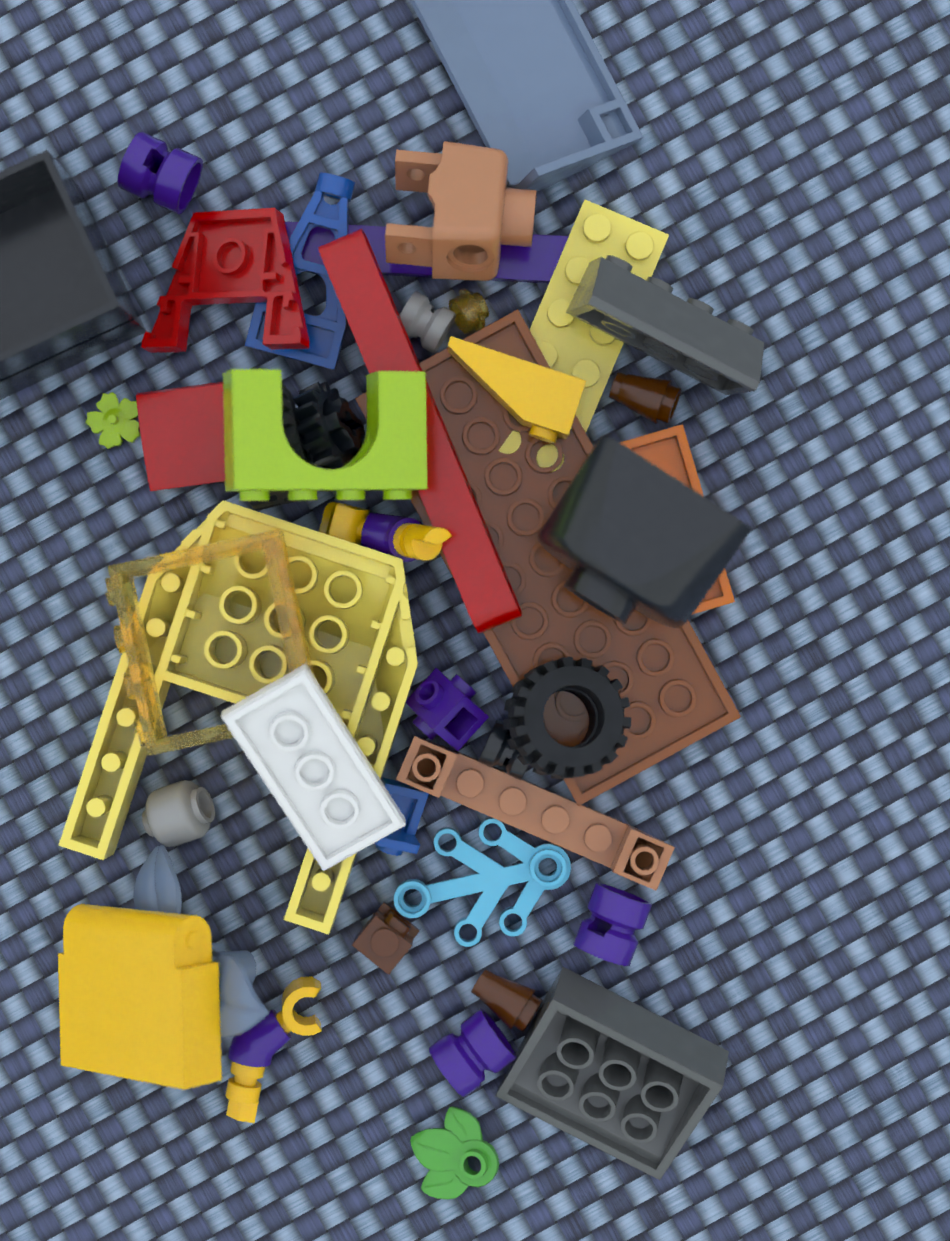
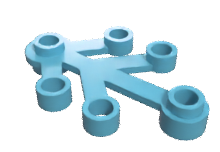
(490, 880)

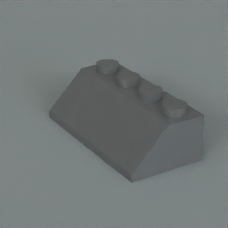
(668, 327)

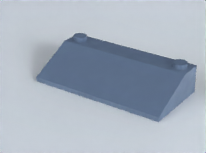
(531, 84)

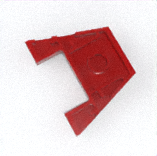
(231, 261)

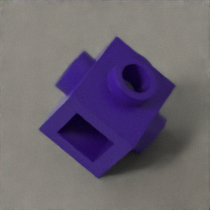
(446, 709)

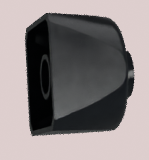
(639, 538)

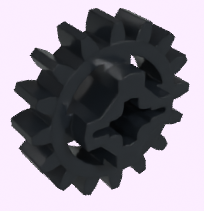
(327, 426)

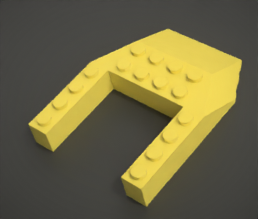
(221, 636)

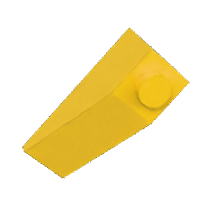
(528, 391)

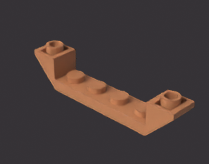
(536, 811)

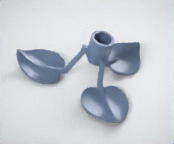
(160, 891)

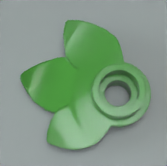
(447, 1153)

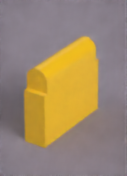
(139, 996)

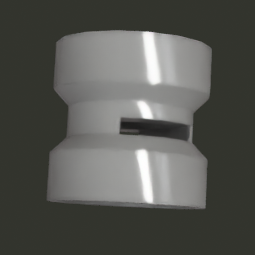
(425, 322)

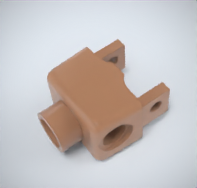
(471, 212)

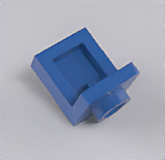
(411, 804)

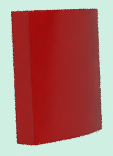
(183, 435)

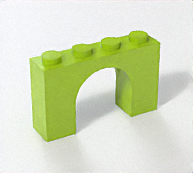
(263, 461)

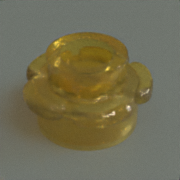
(470, 311)

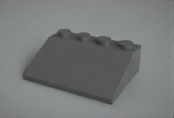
(614, 1074)

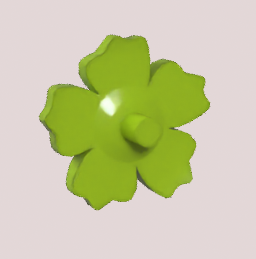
(115, 421)

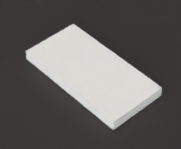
(313, 767)

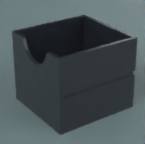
(56, 278)

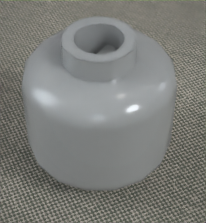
(178, 813)

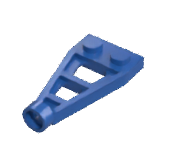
(329, 328)

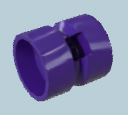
(175, 178)
(612, 924)
(477, 1049)

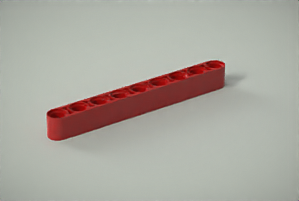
(448, 493)

